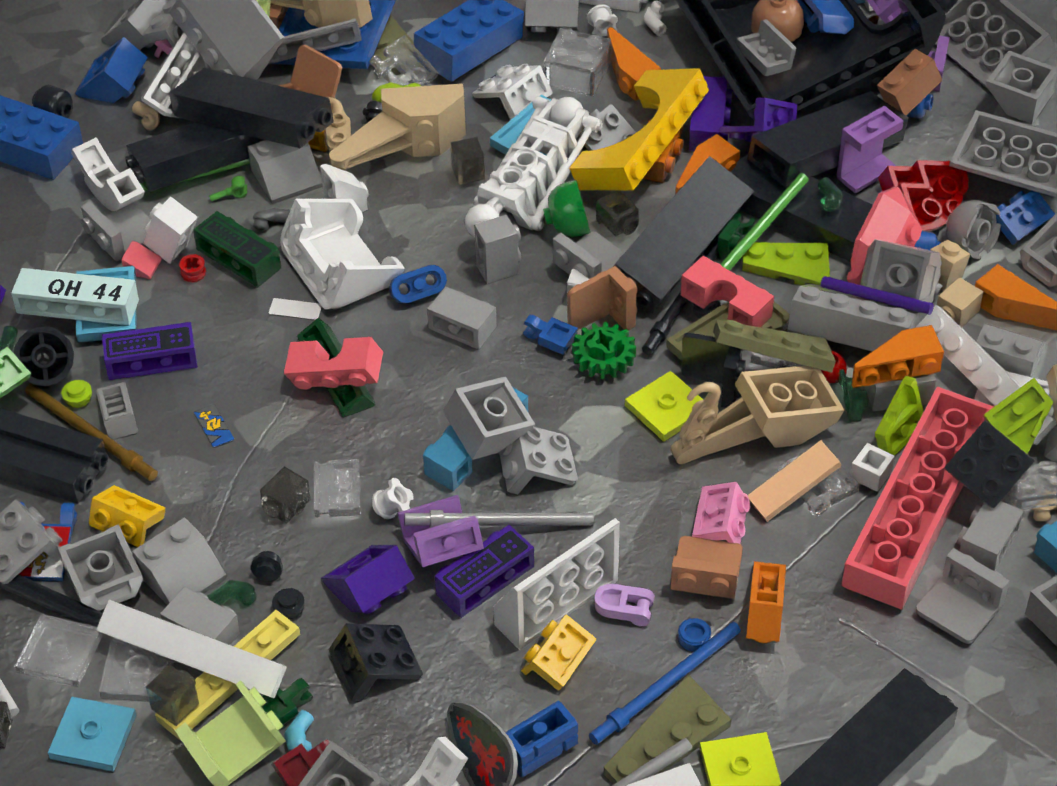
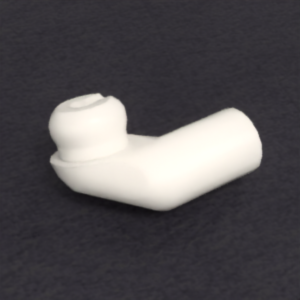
(653, 18)

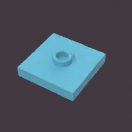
(92, 734)

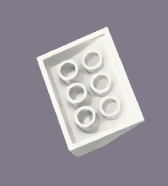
(559, 586)

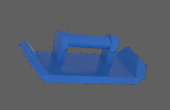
(828, 16)

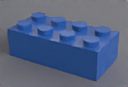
(469, 35)
(36, 138)

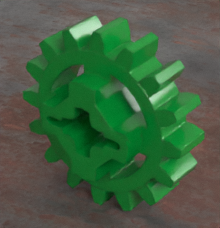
(604, 350)

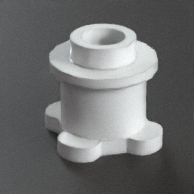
(601, 19)
(392, 499)

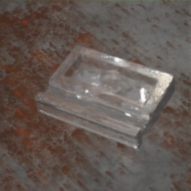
(337, 488)

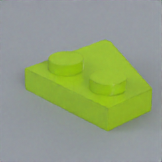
(1021, 414)
(900, 417)

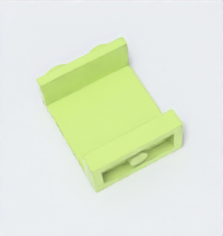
(234, 738)

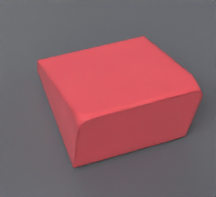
(142, 259)

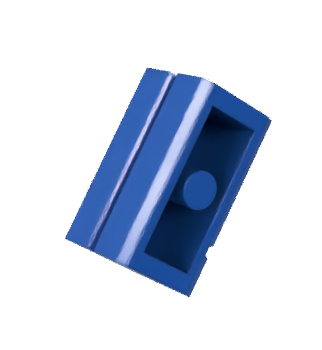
(543, 737)

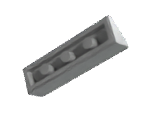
(318, 39)

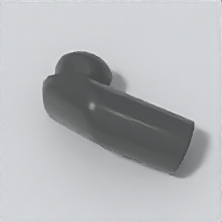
(270, 215)

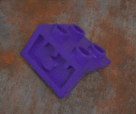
(767, 115)

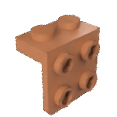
(315, 73)
(603, 295)
(706, 567)

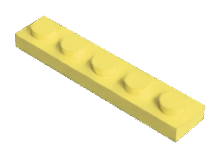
(264, 640)

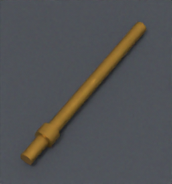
(129, 459)

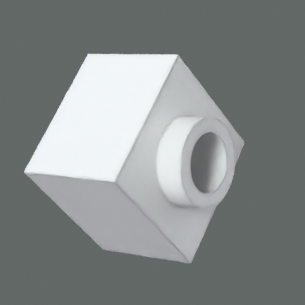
(872, 467)

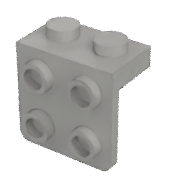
(613, 129)
(116, 229)
(588, 255)
(539, 455)
(23, 539)
(964, 597)

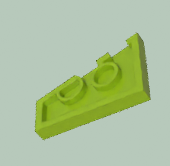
(791, 260)

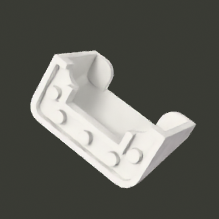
(330, 255)

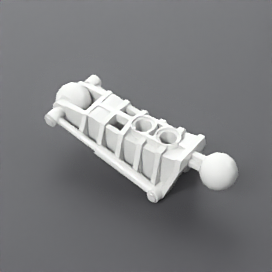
(528, 176)

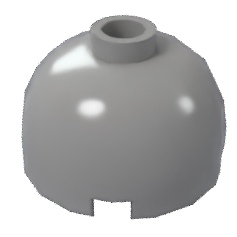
(974, 227)

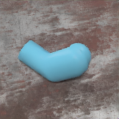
(296, 731)

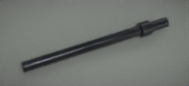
(662, 328)

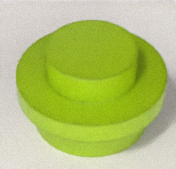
(77, 393)

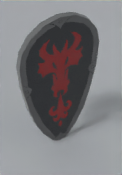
(485, 744)

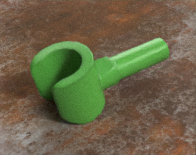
(237, 189)

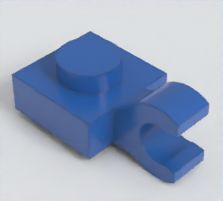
(552, 335)

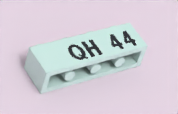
(75, 296)

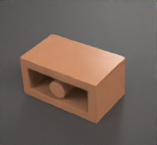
(910, 81)

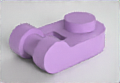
(612, 600)

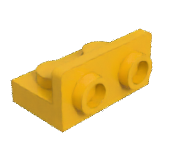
(128, 510)
(559, 652)

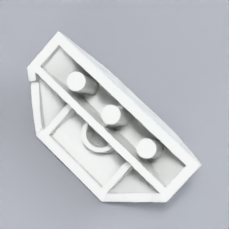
(177, 67)

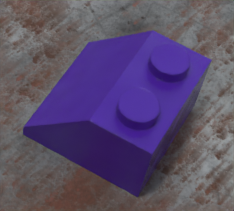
(369, 578)

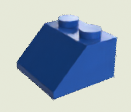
(113, 73)

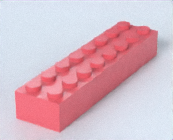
(913, 502)

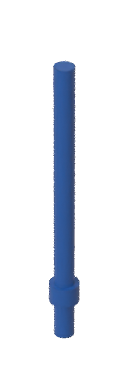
(620, 717)

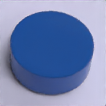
(693, 634)

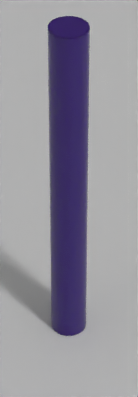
(877, 295)

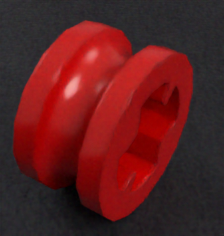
(192, 274)

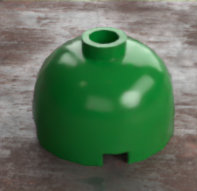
(567, 210)

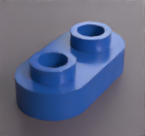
(417, 285)

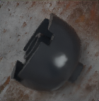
(52, 343)

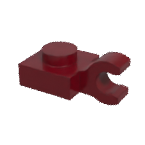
(297, 763)

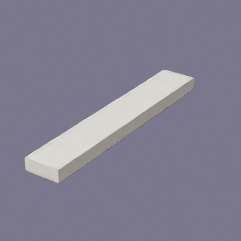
(191, 648)

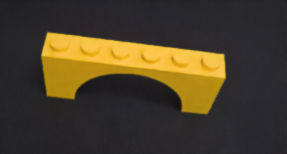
(625, 164)

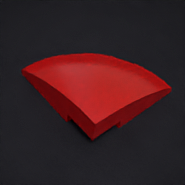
(930, 188)

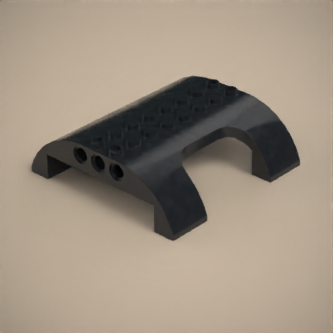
(825, 65)

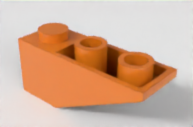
(715, 147)
(1015, 299)
(906, 354)

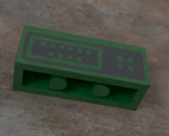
(237, 248)

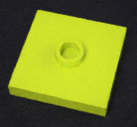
(663, 405)
(740, 761)

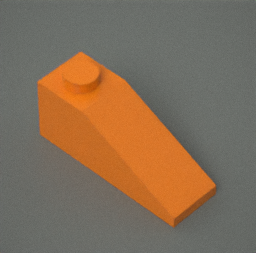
(628, 63)
(766, 602)

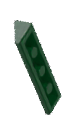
(347, 398)

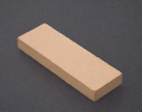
(794, 481)

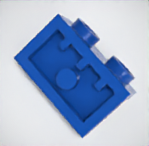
(1023, 215)

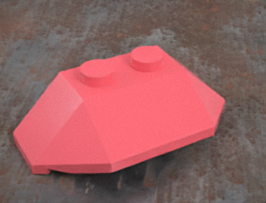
(888, 220)

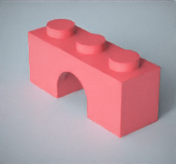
(710, 282)
(355, 364)

